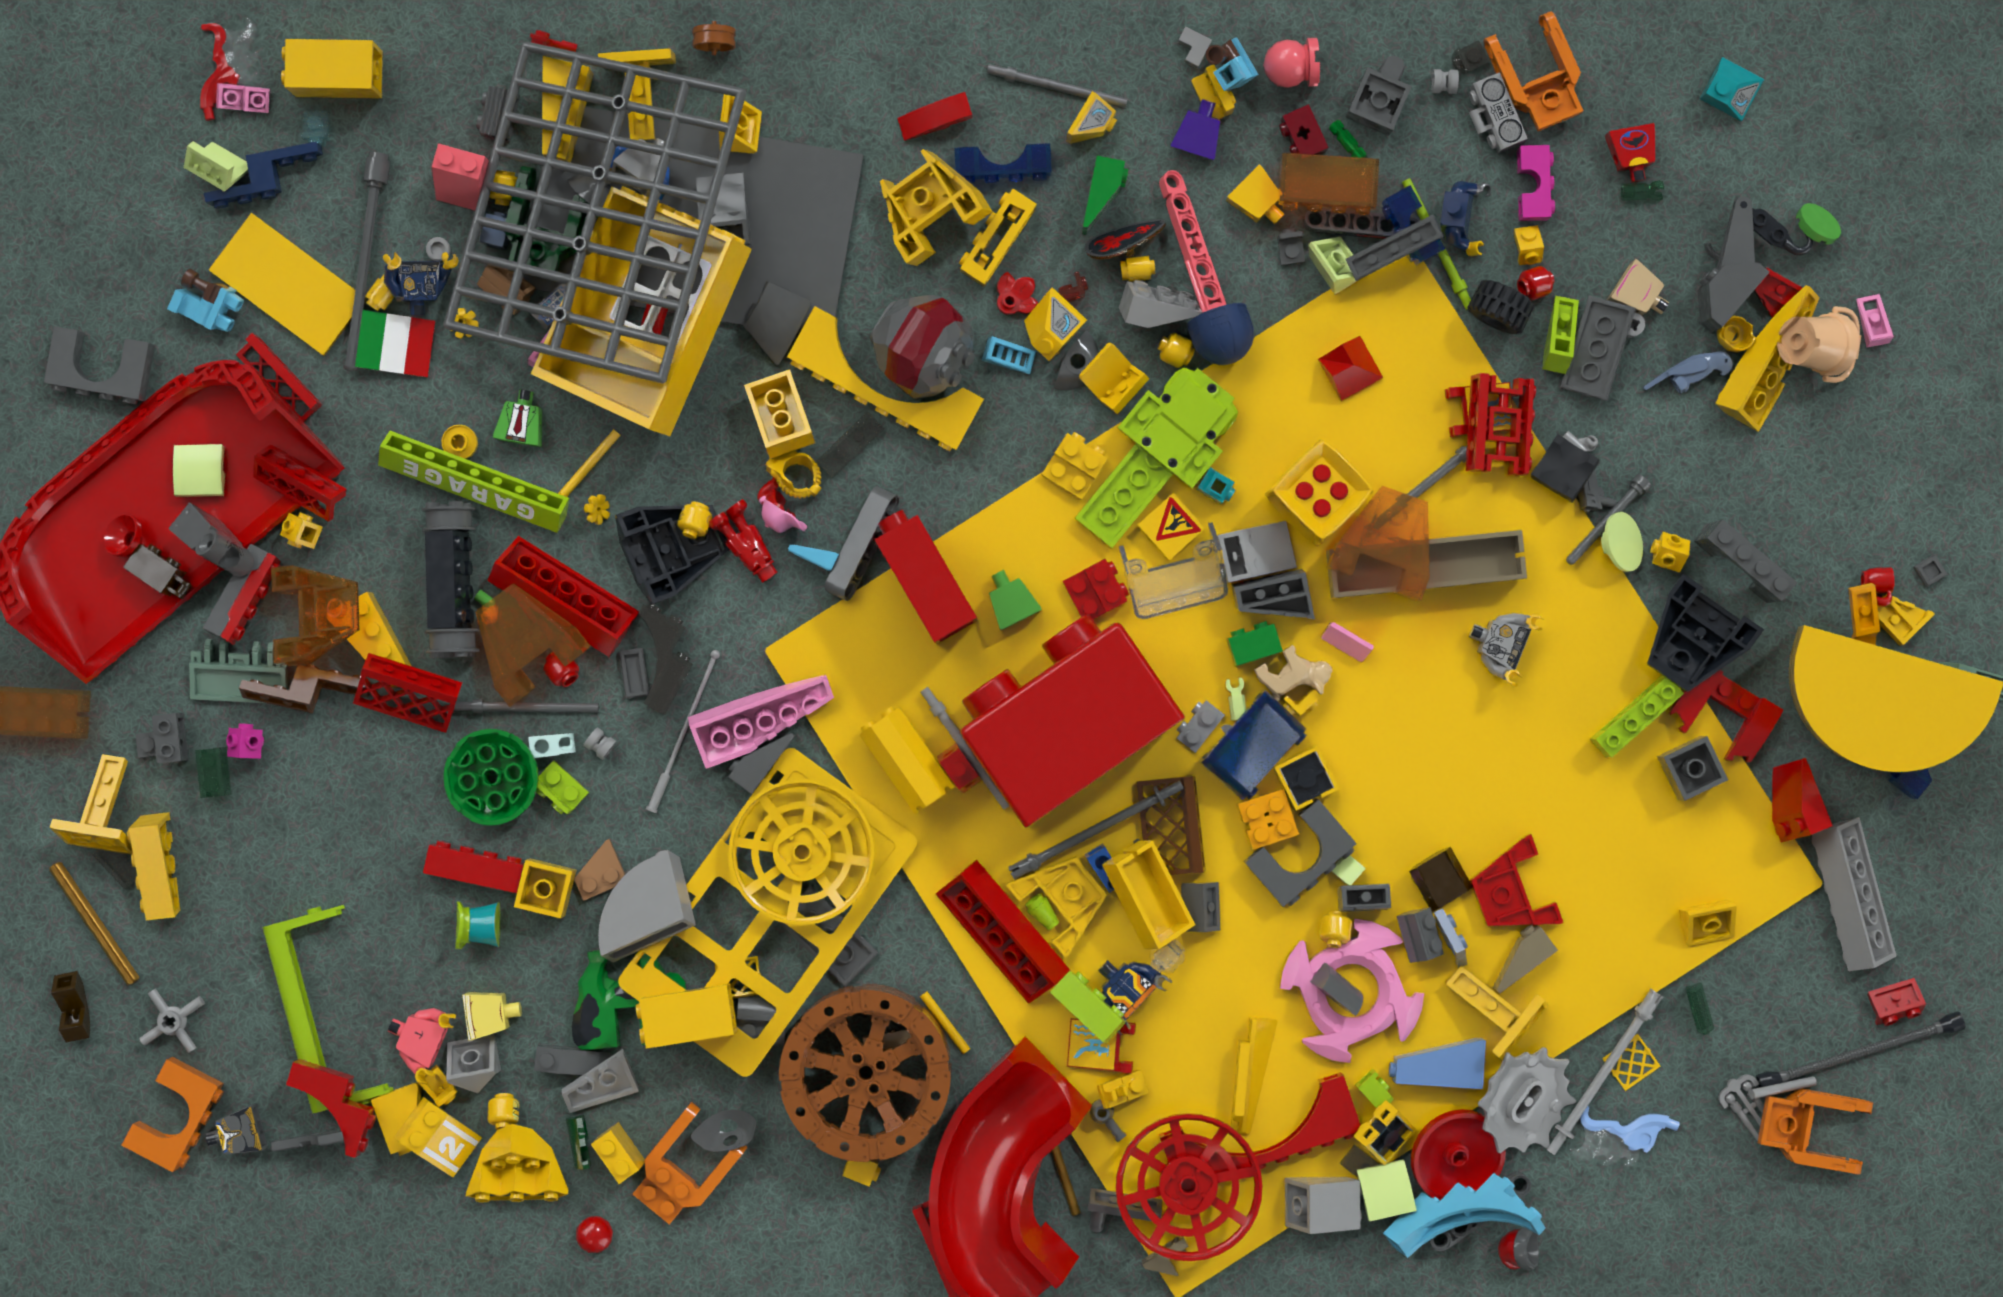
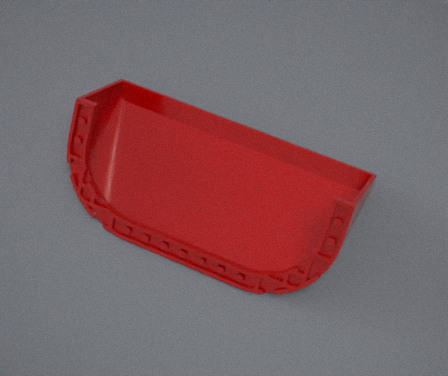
(53, 561)

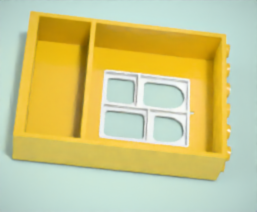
(637, 399)

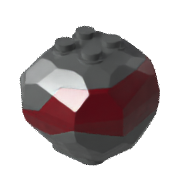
(923, 345)

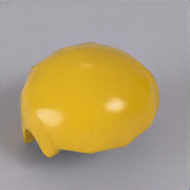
(1744, 334)

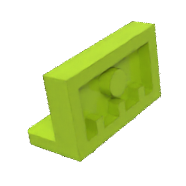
(560, 788)

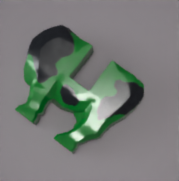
(596, 1012)

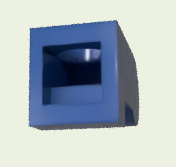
(1096, 858)

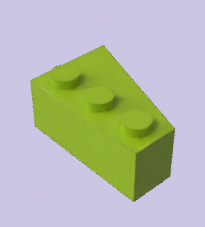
(1089, 1006)

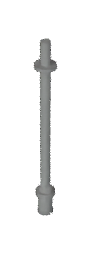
(1642, 1014)

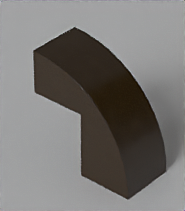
(72, 1001)

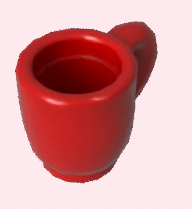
(1883, 580)

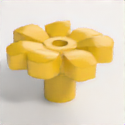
(467, 319)
(597, 509)

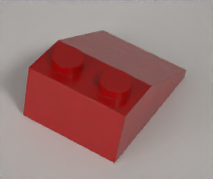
(1797, 802)

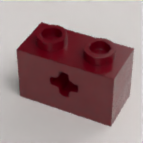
(1303, 120)

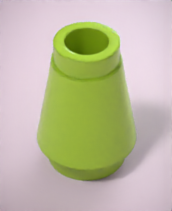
(1042, 911)

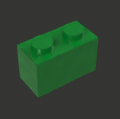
(1254, 644)

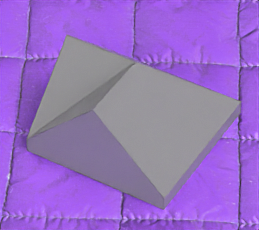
(472, 1062)

